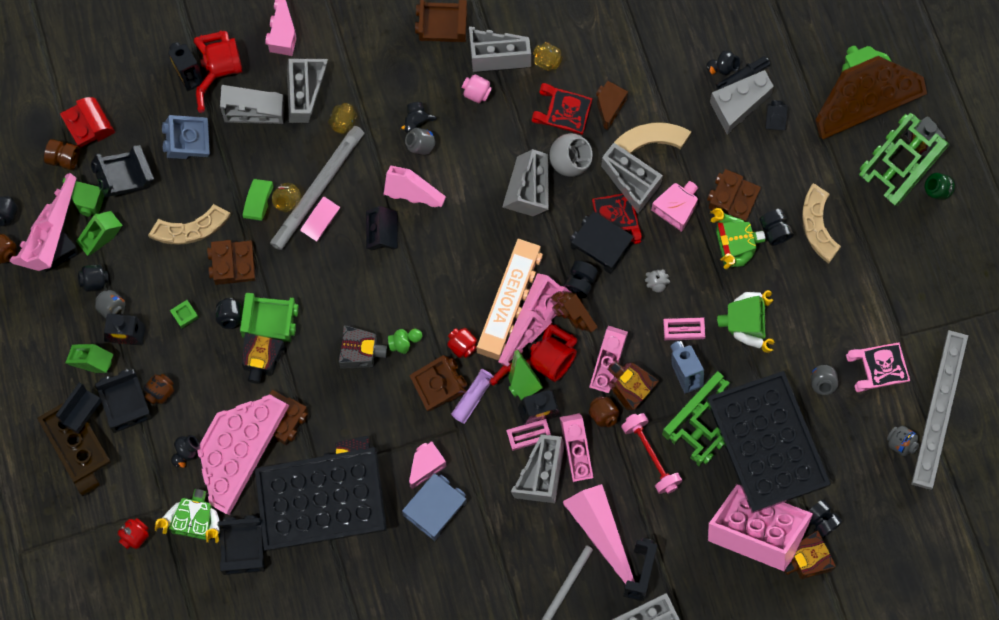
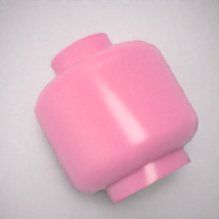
(476, 88)

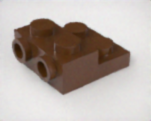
(733, 195)
(231, 262)
(570, 307)
(438, 382)
(293, 417)

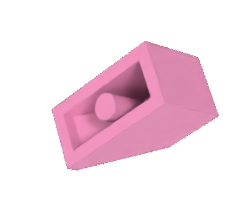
(425, 463)

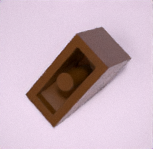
(609, 102)

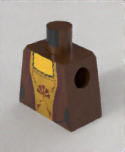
(630, 383)
(811, 558)

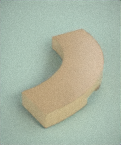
(653, 133)
(814, 226)
(190, 232)

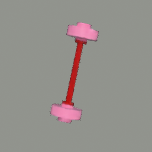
(668, 482)

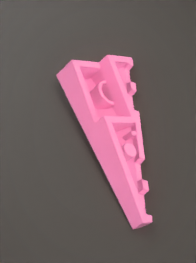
(41, 244)
(534, 316)
(594, 515)

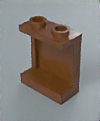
(441, 21)

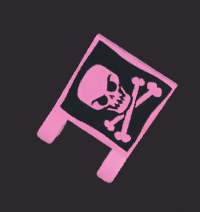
(882, 365)

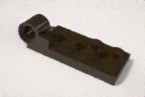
(79, 471)

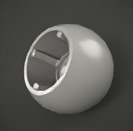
(570, 155)

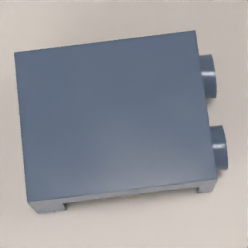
(434, 506)

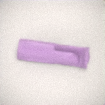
(472, 396)

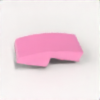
(320, 218)

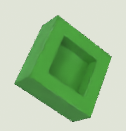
(184, 314)

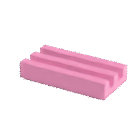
(687, 336)
(512, 440)

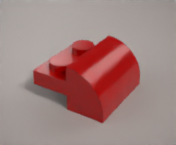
(87, 122)

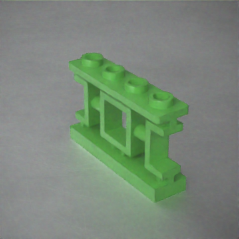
(917, 170)
(696, 409)

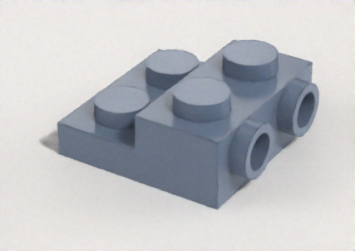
(185, 137)

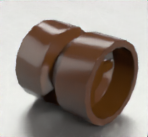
(58, 153)

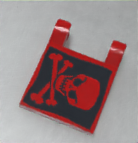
(566, 110)
(619, 212)

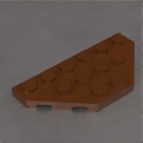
(866, 93)

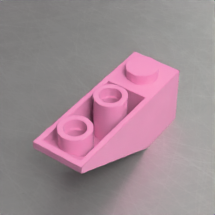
(282, 34)
(408, 185)
(610, 351)
(576, 447)

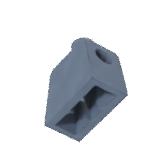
(687, 367)

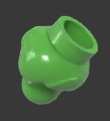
(401, 340)

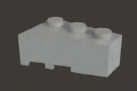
(498, 51)
(303, 83)
(740, 99)
(251, 106)
(631, 176)
(528, 184)
(542, 472)
(655, 609)

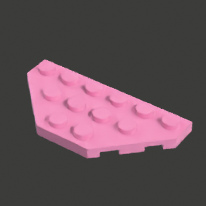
(235, 447)

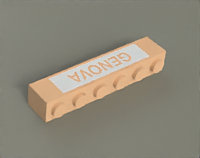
(509, 298)

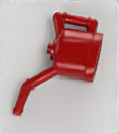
(219, 58)
(548, 356)

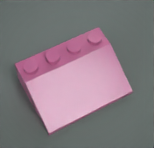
(765, 535)

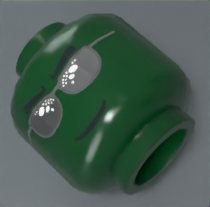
(939, 186)

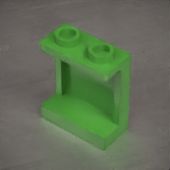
(269, 317)

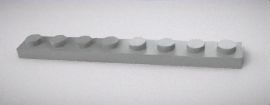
(939, 410)

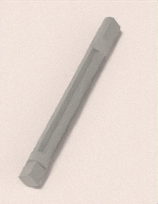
(316, 188)

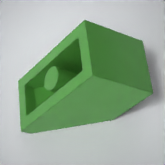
(87, 198)
(99, 232)
(90, 358)
(522, 377)

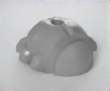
(659, 284)

